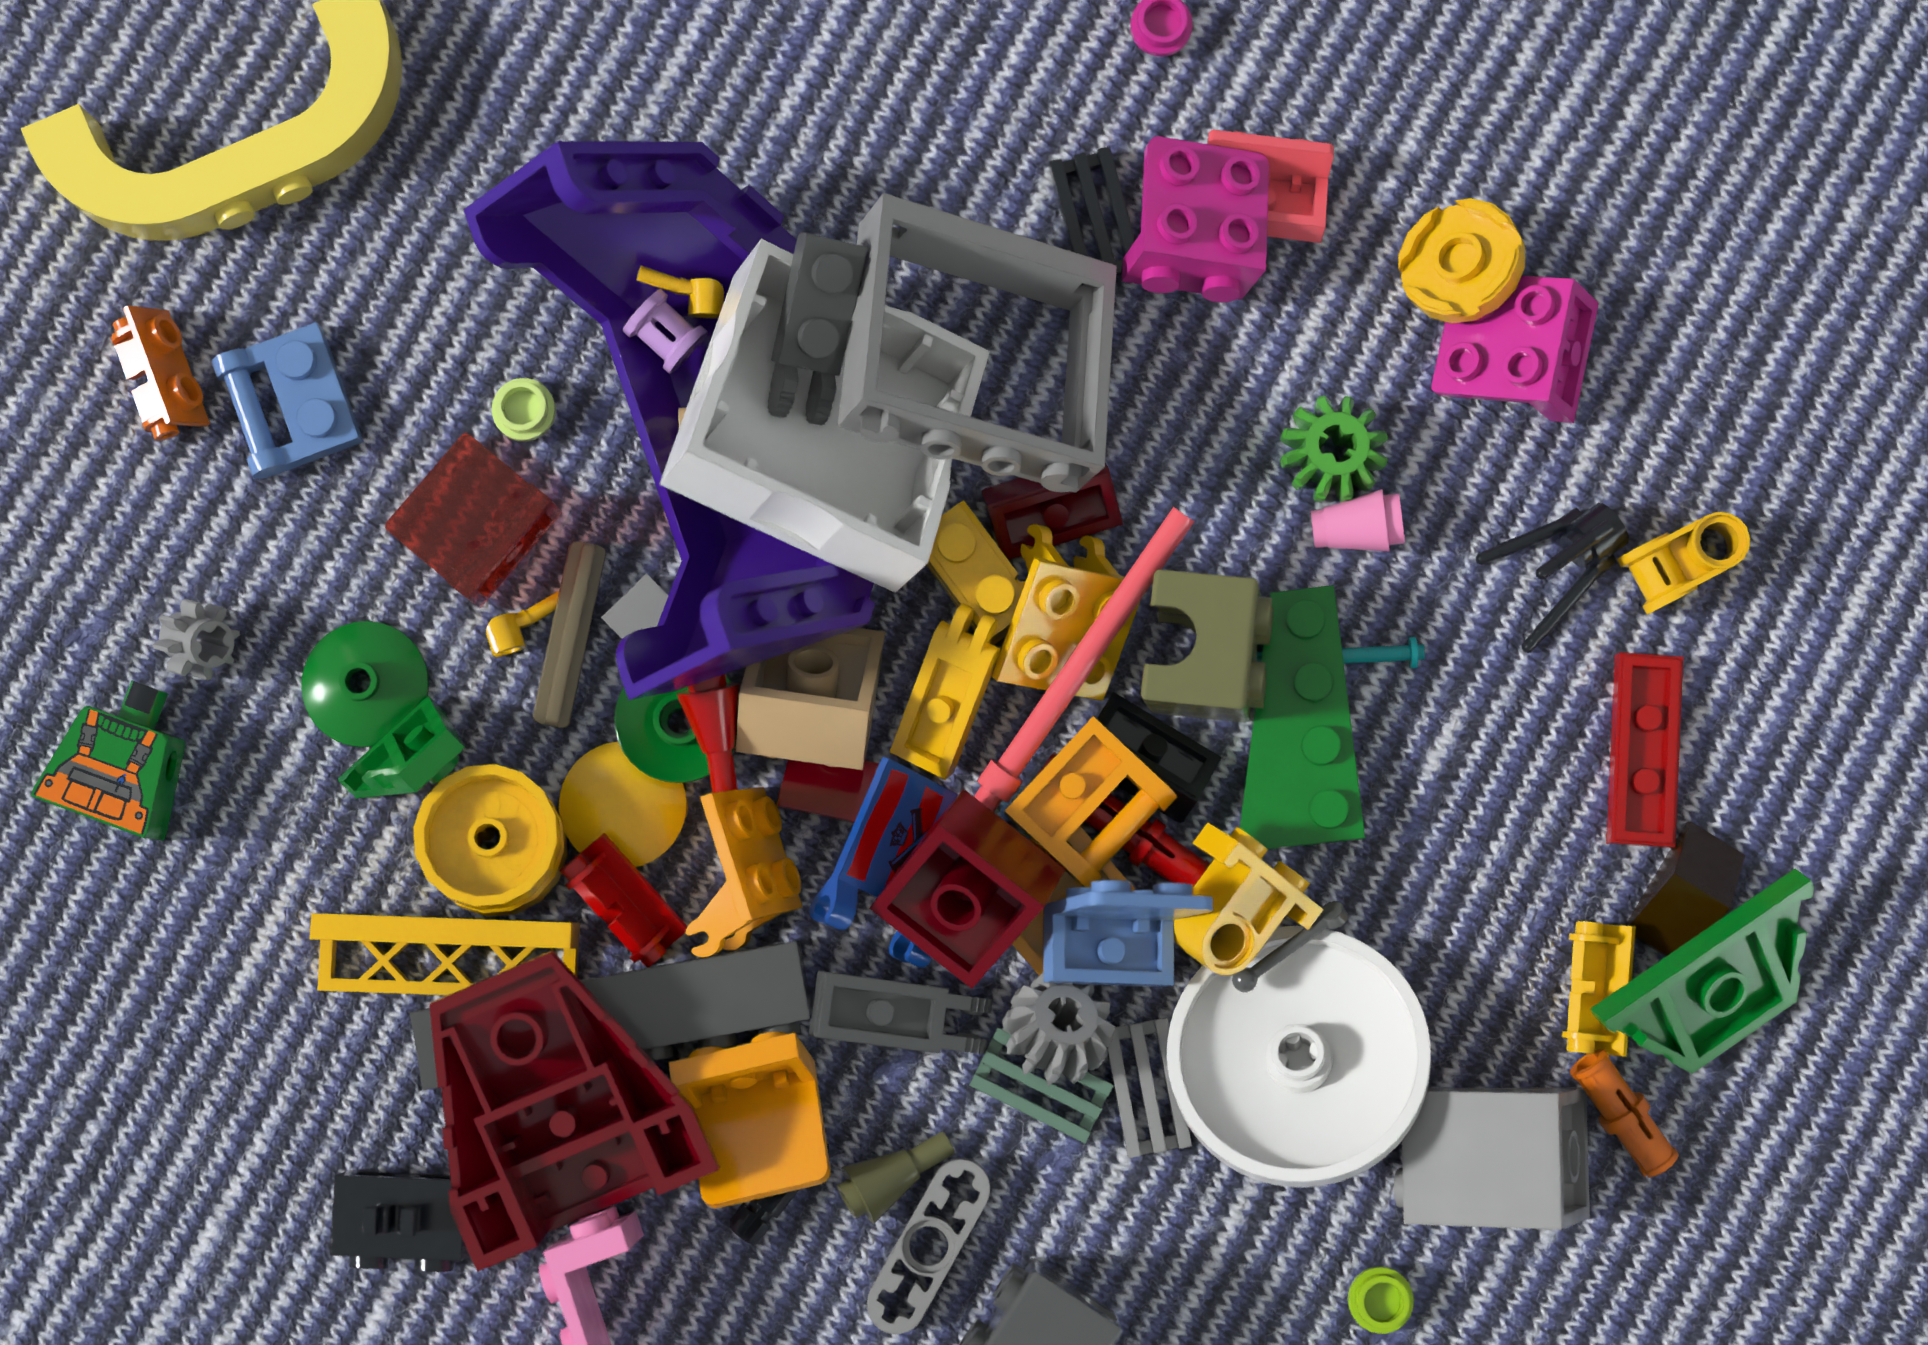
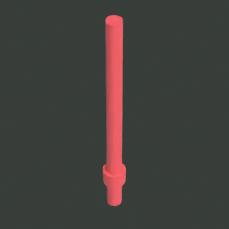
(1001, 777)

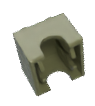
(1221, 672)

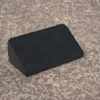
(1167, 752)

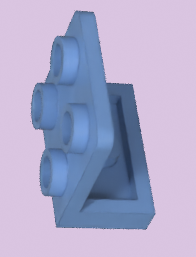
(1116, 933)

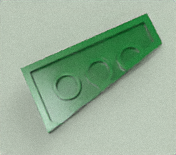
(1302, 744)

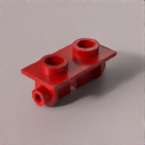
(624, 900)

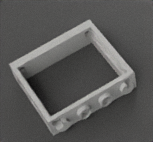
(1005, 263)

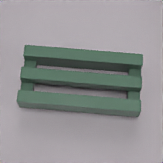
(1090, 1110)

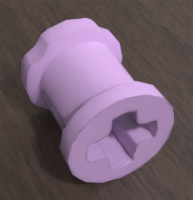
(643, 325)

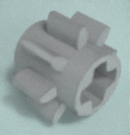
(213, 638)

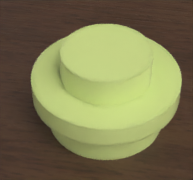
(523, 409)

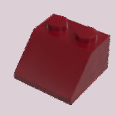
(968, 889)

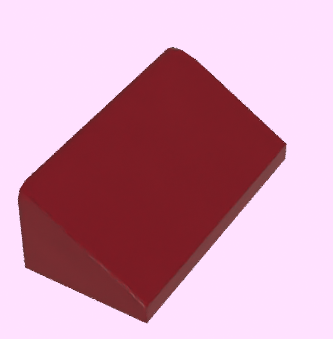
(1068, 515)
(825, 789)

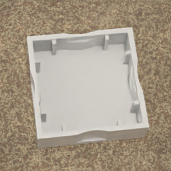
(810, 483)

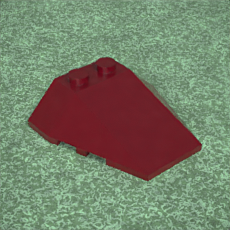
(551, 1110)

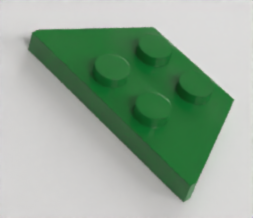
(1718, 981)

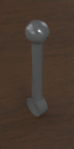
(1332, 917)

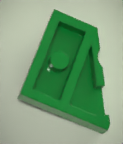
(408, 756)

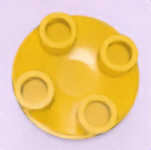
(627, 805)

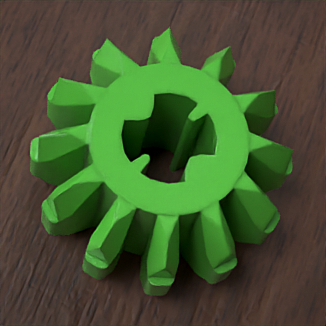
(1344, 430)

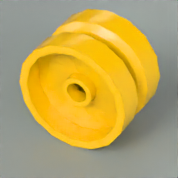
(469, 810)

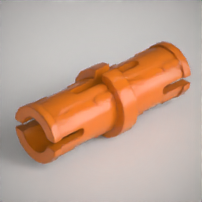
(1624, 1113)

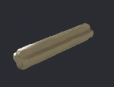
(569, 634)

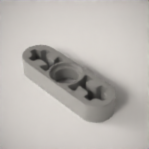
(918, 1295)

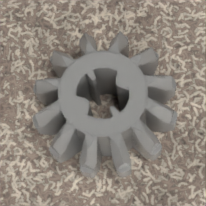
(1056, 1051)

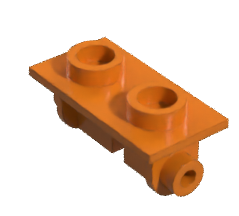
(152, 346)

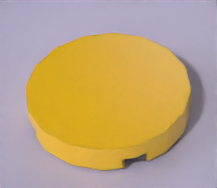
(1462, 261)

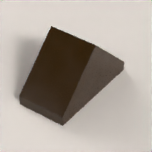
(1687, 891)

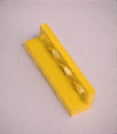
(432, 932)

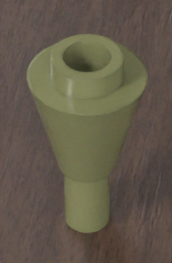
(881, 1181)

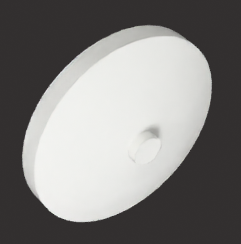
(1307, 1068)

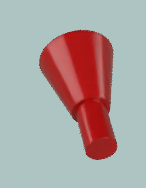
(713, 719)

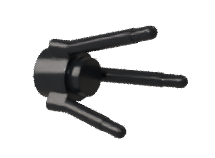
(1588, 540)

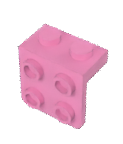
(567, 1278)

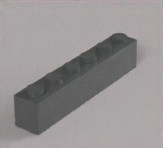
(686, 1001)

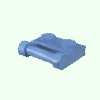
(307, 393)

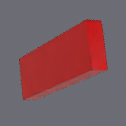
(1644, 750)

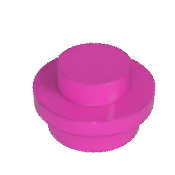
(1161, 26)

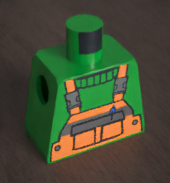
(117, 766)

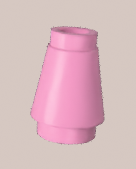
(1360, 523)

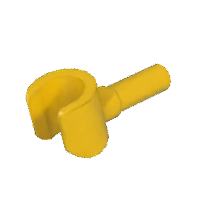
(704, 294)
(505, 630)

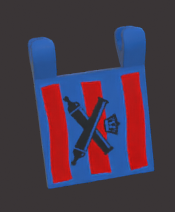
(885, 832)

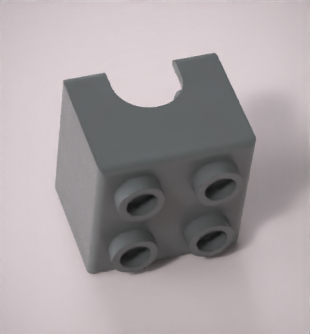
(1043, 1309)

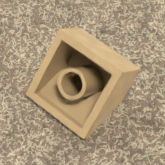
(813, 701)

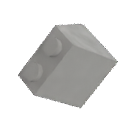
(1497, 1159)

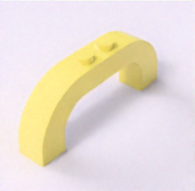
(249, 174)

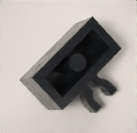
(395, 1217)

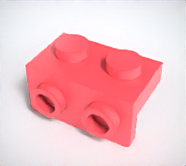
(1296, 181)

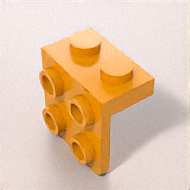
(758, 1116)

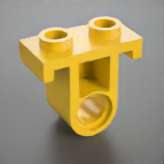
(1247, 902)

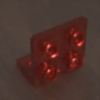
(473, 519)

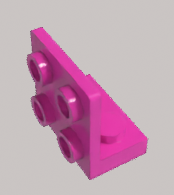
(1524, 350)

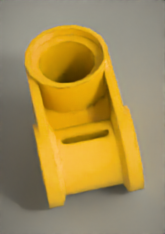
(1677, 564)

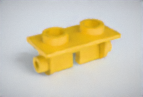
(1599, 967)

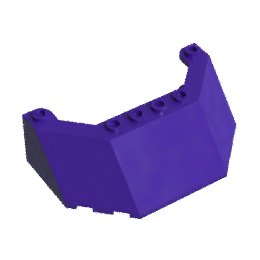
(587, 225)

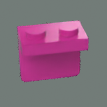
(1200, 220)

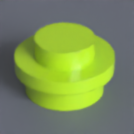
(1380, 1300)

